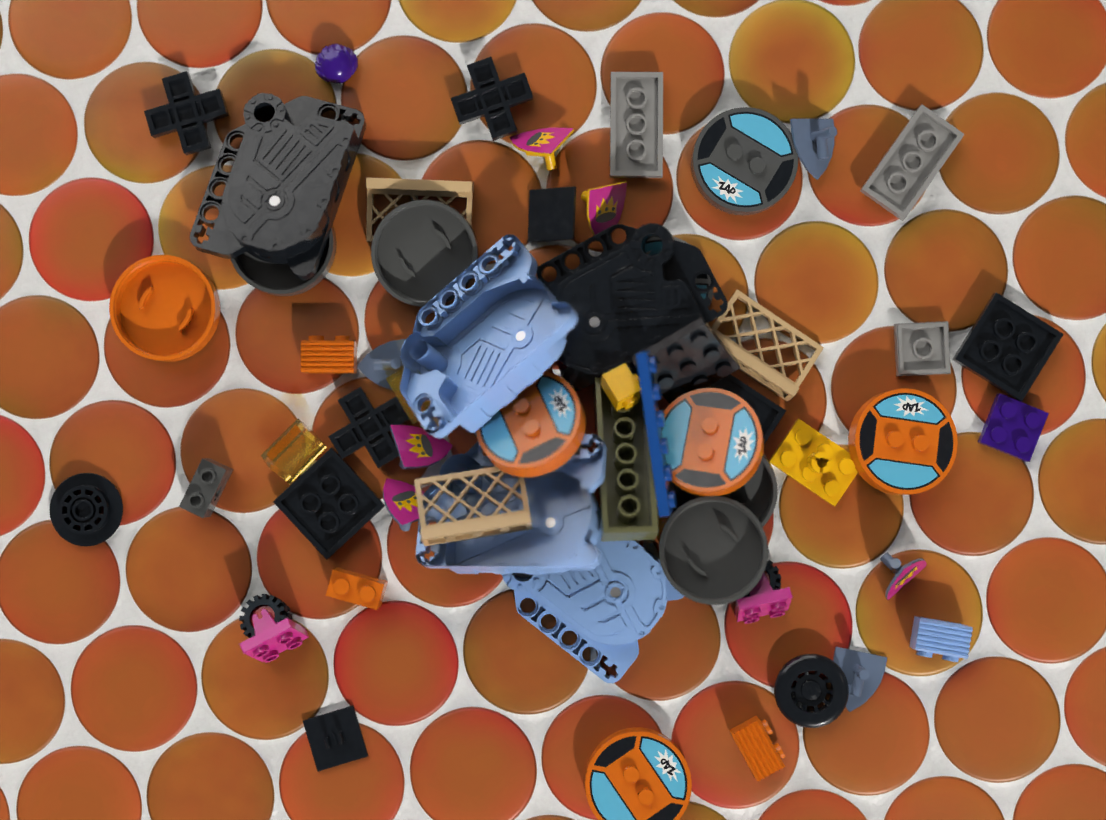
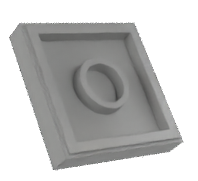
(922, 348)

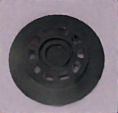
(86, 509)
(811, 690)

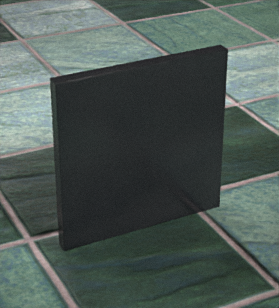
(552, 214)
(335, 738)

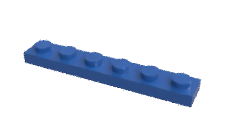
(654, 421)

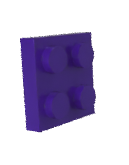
(1013, 427)

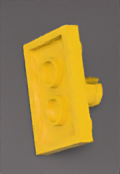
(815, 462)

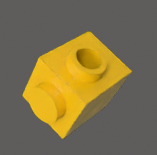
(621, 387)

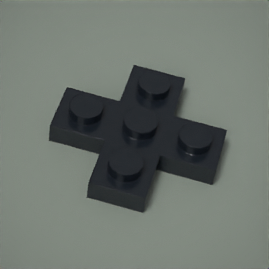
(492, 98)
(186, 113)
(368, 427)

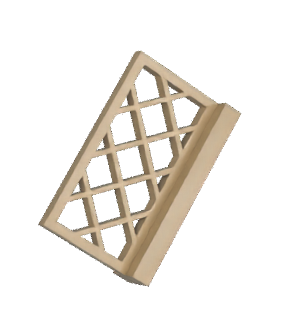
(414, 187)
(755, 366)
(471, 527)

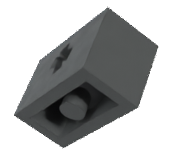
(206, 488)

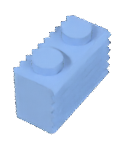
(941, 638)

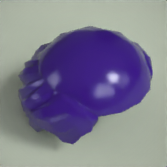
(336, 63)

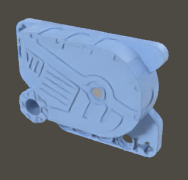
(483, 343)
(561, 530)
(602, 605)

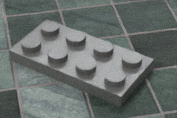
(636, 125)
(912, 162)

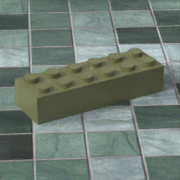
(628, 489)

